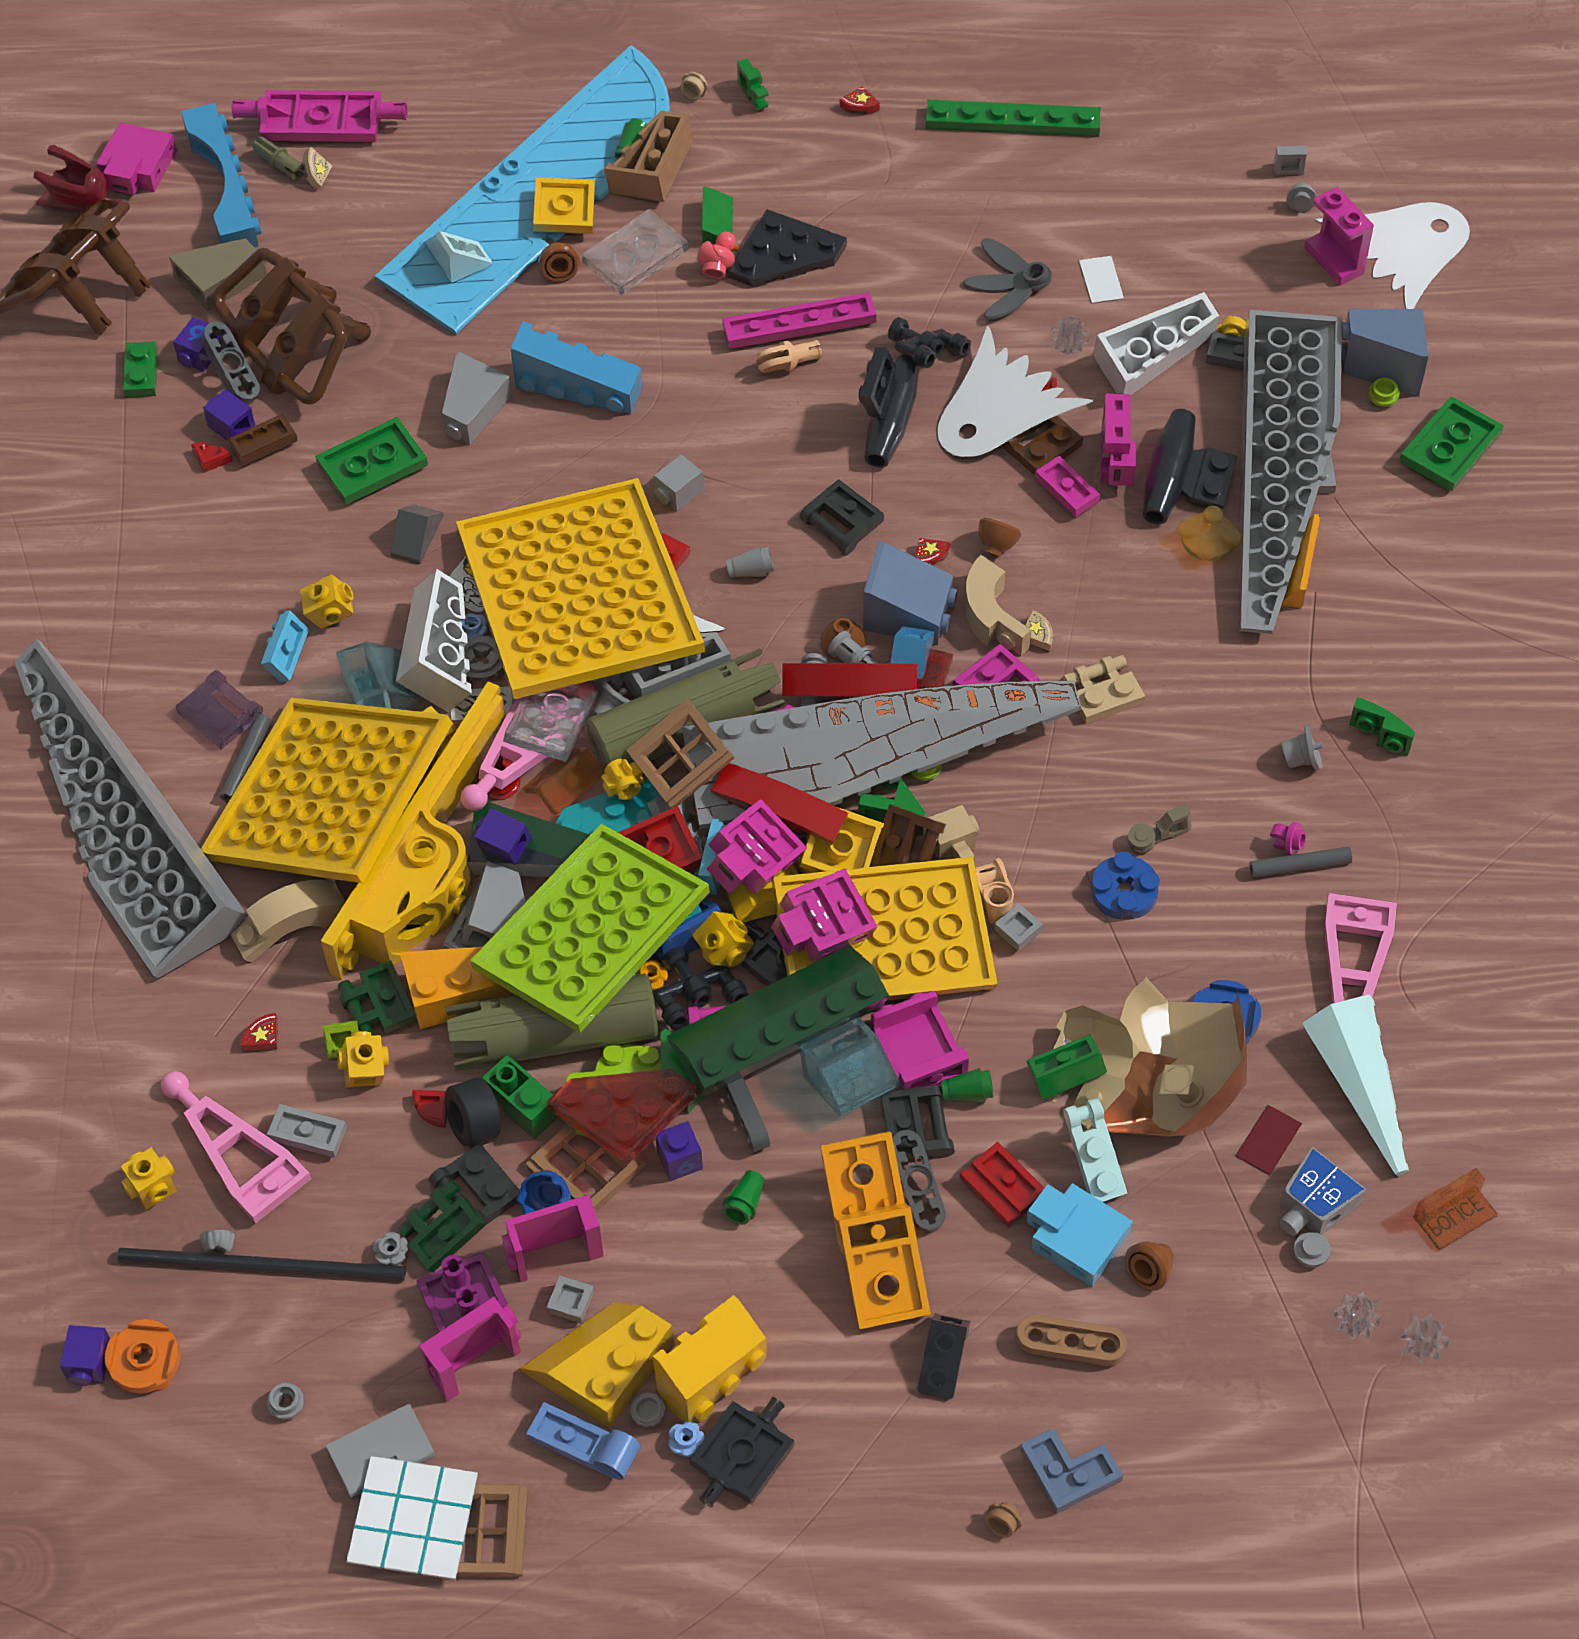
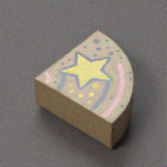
(316, 167)
(1041, 631)

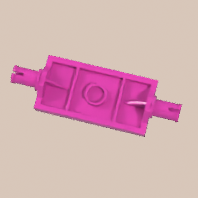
(319, 114)

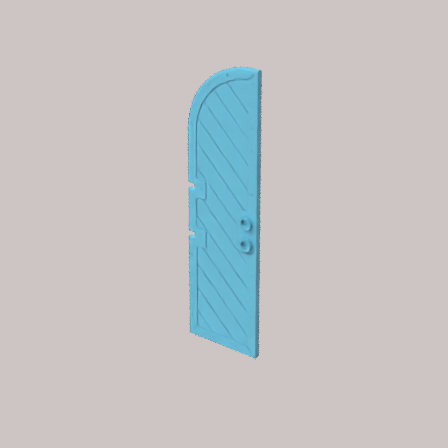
(501, 205)

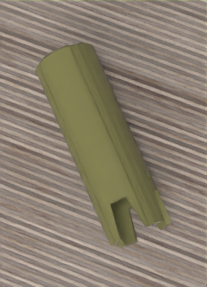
(716, 694)
(525, 1032)

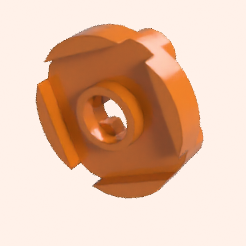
(149, 1376)

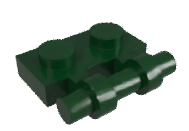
(386, 995)
(447, 1232)

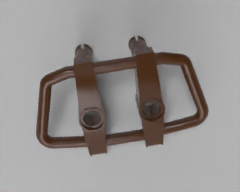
(53, 270)
(301, 337)

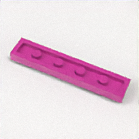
(799, 320)

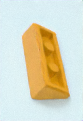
(1298, 581)

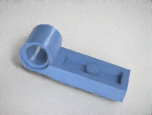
(584, 1442)

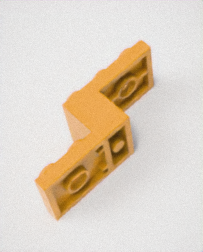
(875, 1230)

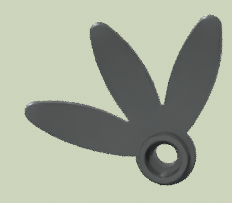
(1020, 283)

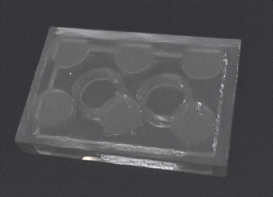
(635, 251)
(551, 721)

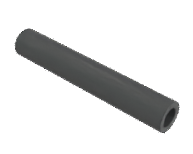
(246, 755)
(1300, 862)

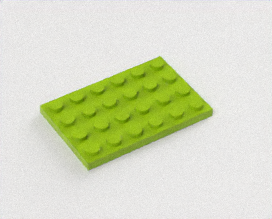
(590, 927)

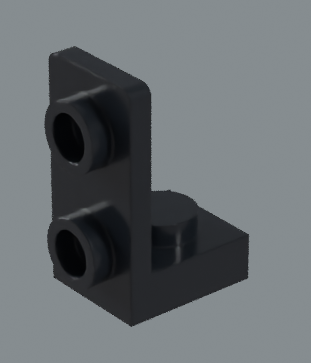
(943, 1355)

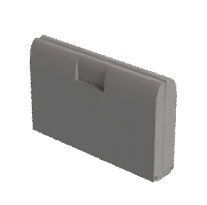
(390, 1437)

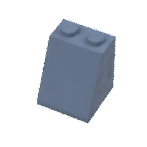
(1386, 346)
(906, 593)

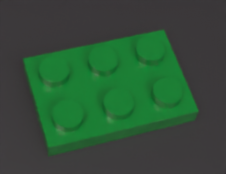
(1451, 443)
(371, 460)

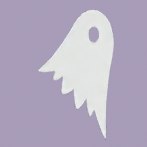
(1411, 248)
(998, 402)

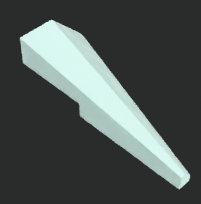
(1352, 1048)

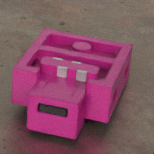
(136, 158)
(1117, 449)
(753, 849)
(823, 917)

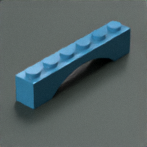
(207, 139)

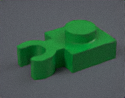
(750, 82)

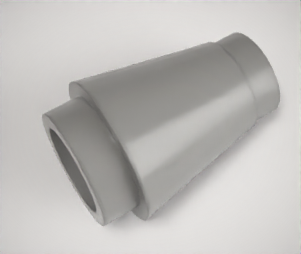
(751, 563)

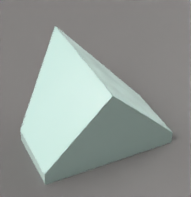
(458, 255)

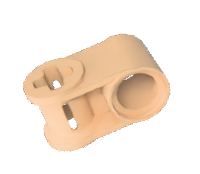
(994, 888)

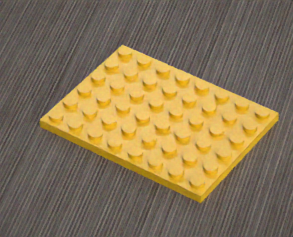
(578, 588)

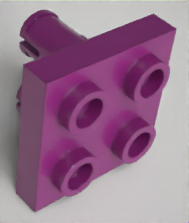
(459, 1288)

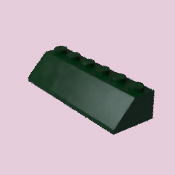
(777, 1019)

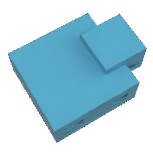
(1077, 1231)

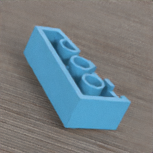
(573, 372)

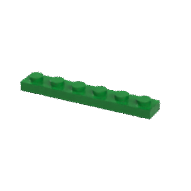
(1013, 118)

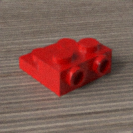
(668, 838)

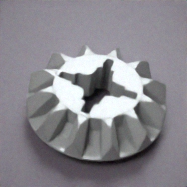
(482, 647)

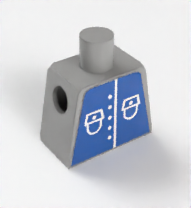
(1319, 1195)

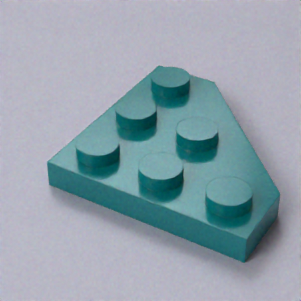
(610, 811)

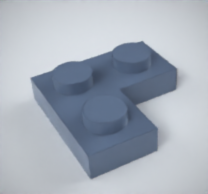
(1066, 1479)

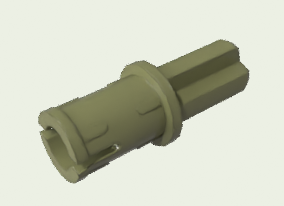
(278, 158)

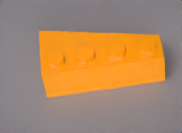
(443, 980)

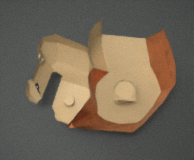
(1165, 1062)

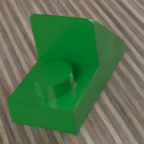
(876, 805)

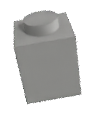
(678, 483)

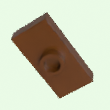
(262, 439)

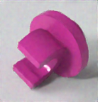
(1289, 838)

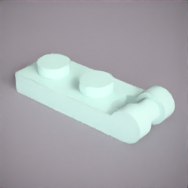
(1095, 1151)

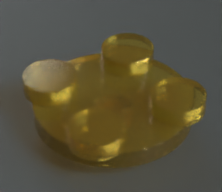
(1209, 535)

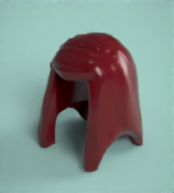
(73, 187)

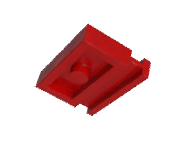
(1002, 1184)

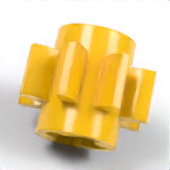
(622, 779)

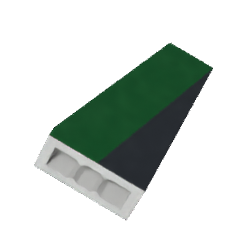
(543, 855)

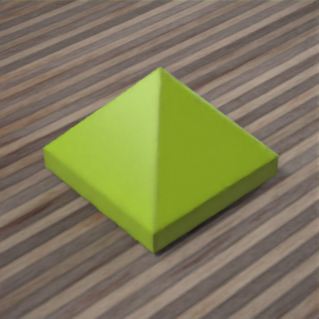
(335, 1035)

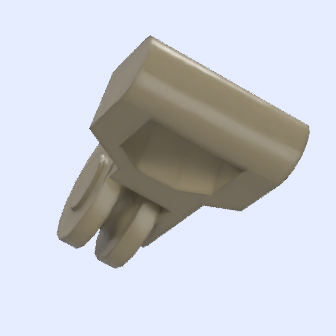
(1172, 824)

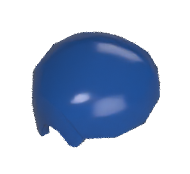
(542, 1191)

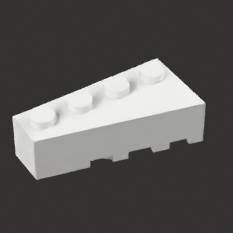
(1153, 343)
(434, 643)

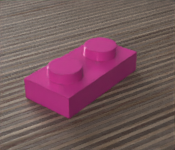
(1067, 486)

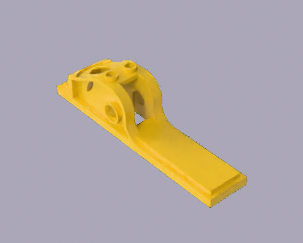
(423, 864)

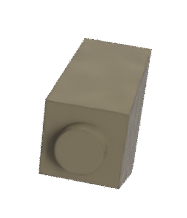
(209, 266)

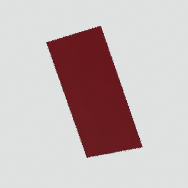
(1269, 1139)

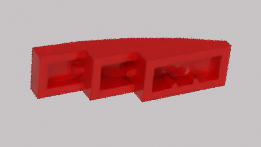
(846, 679)
(792, 806)

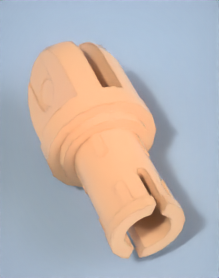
(787, 356)

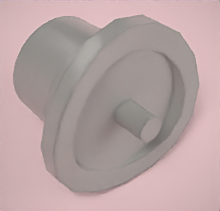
(610, 698)
(1303, 750)

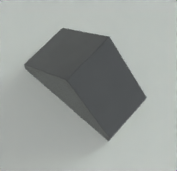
(414, 532)

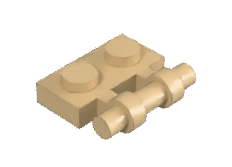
(1109, 696)

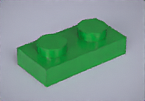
(140, 369)

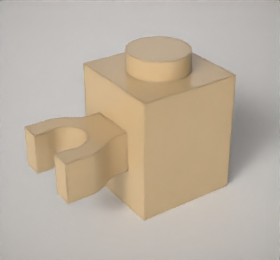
(958, 835)

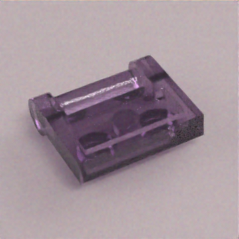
(211, 716)

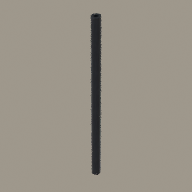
(265, 1264)

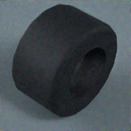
(472, 1111)

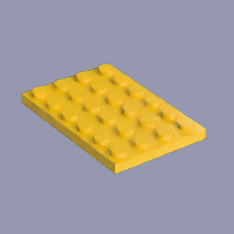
(927, 928)

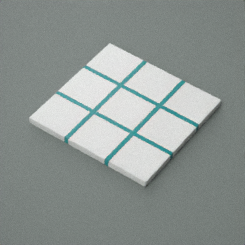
(412, 1518)

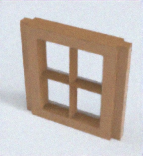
(698, 775)
(540, 1162)
(513, 1533)

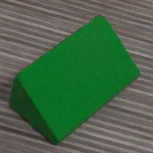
(716, 214)
(1066, 1066)

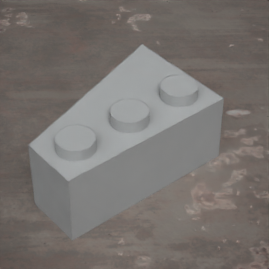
(660, 675)

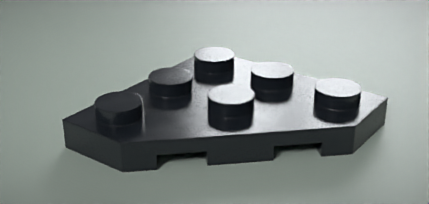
(784, 249)

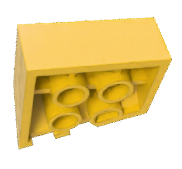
(603, 1360)
(709, 1361)

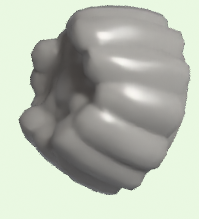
(217, 1240)
(647, 1409)

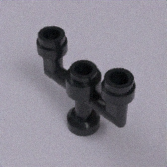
(926, 346)
(693, 987)

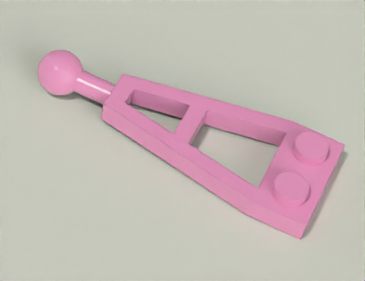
(475, 795)
(1357, 917)
(267, 1187)

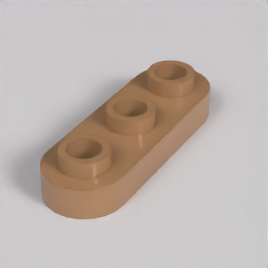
(1087, 1335)

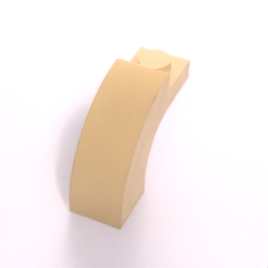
(983, 613)
(285, 911)

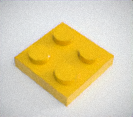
(564, 205)

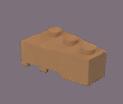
(653, 160)

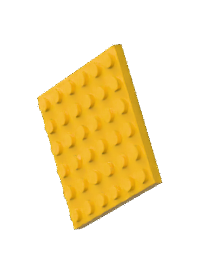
(326, 789)

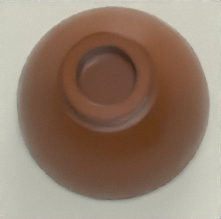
(558, 262)
(997, 536)
(837, 627)
(1149, 1264)

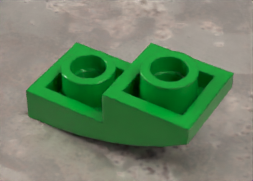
(1392, 731)

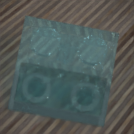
(371, 676)
(848, 1066)

